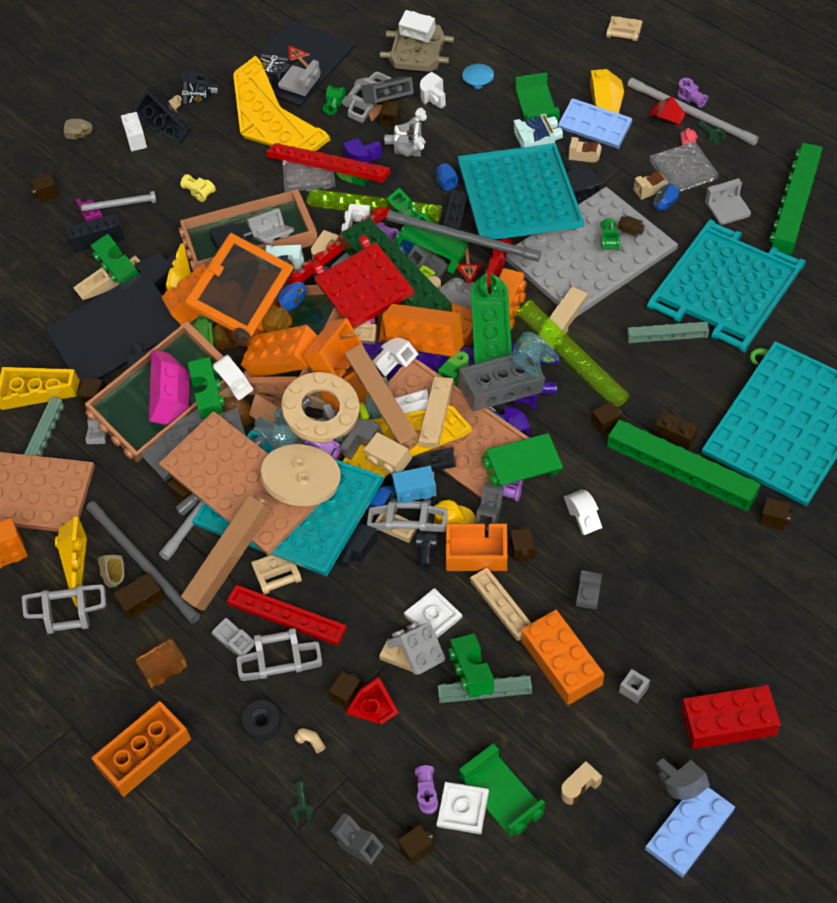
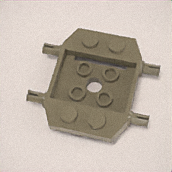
(427, 59)

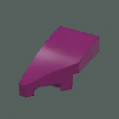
(91, 214)

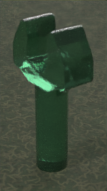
(714, 133)
(301, 804)

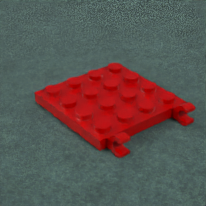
(363, 284)

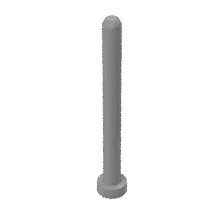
(118, 202)

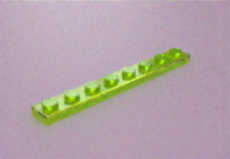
(341, 201)
(573, 354)

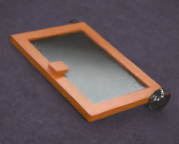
(239, 287)

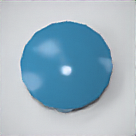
(478, 75)

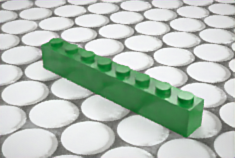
(796, 199)
(683, 465)

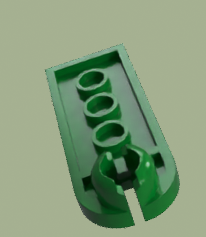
(490, 320)

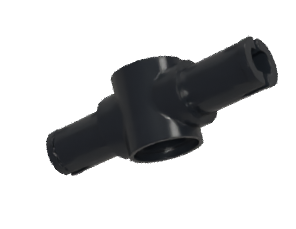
(426, 544)

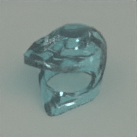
(534, 347)
(276, 434)

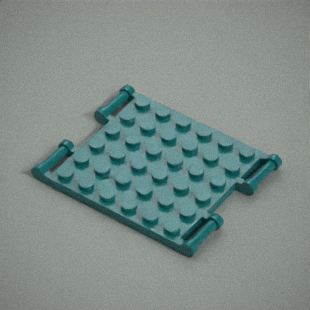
(727, 284)

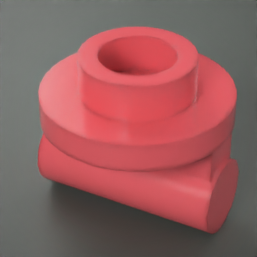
(688, 136)

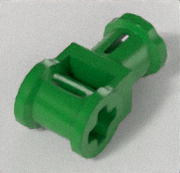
(333, 99)
(609, 237)

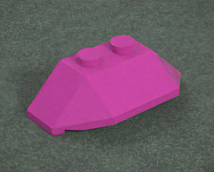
(167, 388)

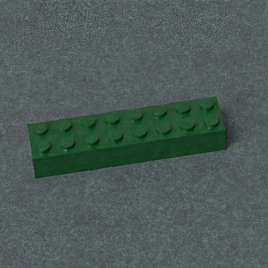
(426, 293)

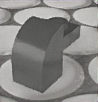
(422, 256)
(360, 435)
(490, 505)
(589, 589)
(685, 782)
(355, 840)

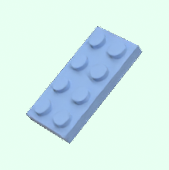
(595, 123)
(689, 830)

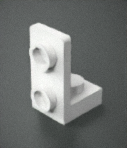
(355, 213)
(233, 377)

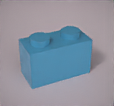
(414, 484)

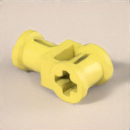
(199, 188)

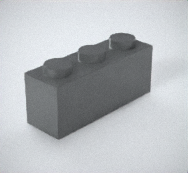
(387, 89)

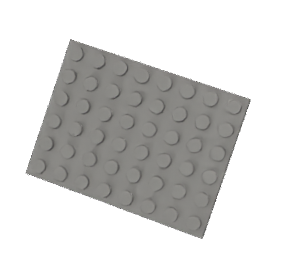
(576, 255)

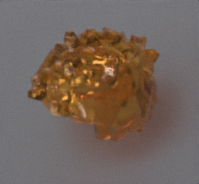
(223, 338)
(242, 406)

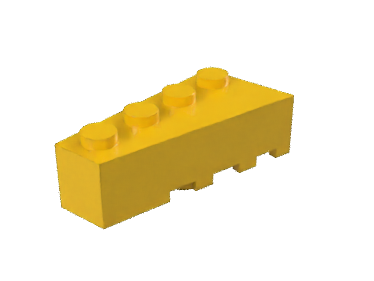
(35, 385)

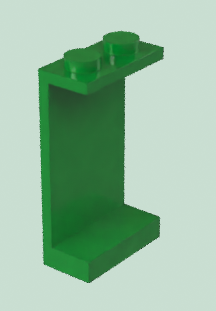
(535, 96)
(440, 244)
(521, 460)
(508, 798)

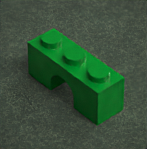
(402, 203)
(107, 252)
(203, 374)
(474, 677)

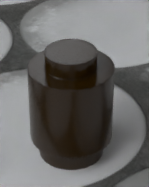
(631, 226)

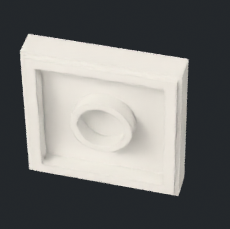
(434, 609)
(463, 808)

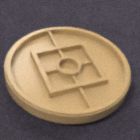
(300, 475)

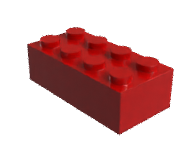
(730, 717)

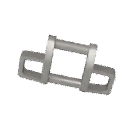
(352, 100)
(423, 524)
(47, 596)
(295, 666)

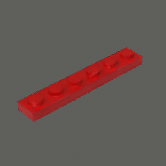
(287, 615)

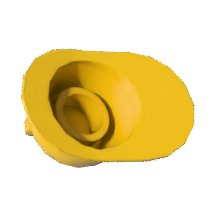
(456, 513)

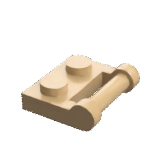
(624, 28)
(271, 567)

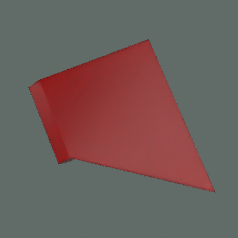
(669, 110)
(373, 703)

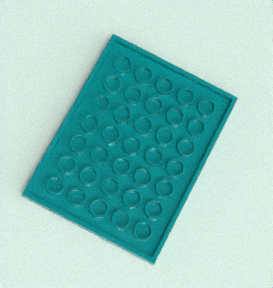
(519, 192)
(326, 530)

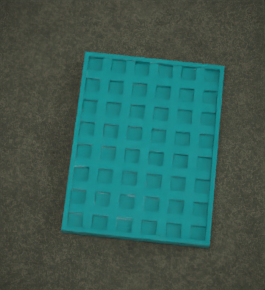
(782, 425)

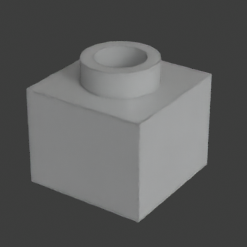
(632, 681)

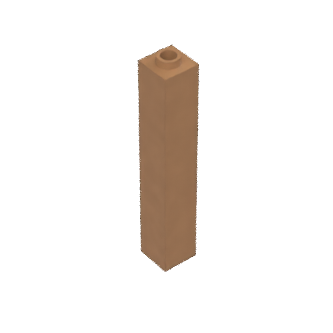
(382, 397)
(226, 552)

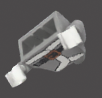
(408, 136)

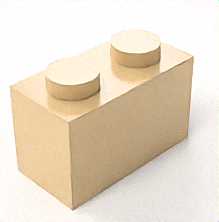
(387, 454)

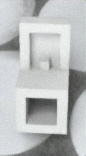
(432, 90)
(394, 352)
(584, 508)

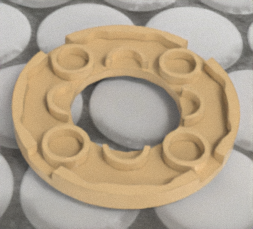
(316, 430)

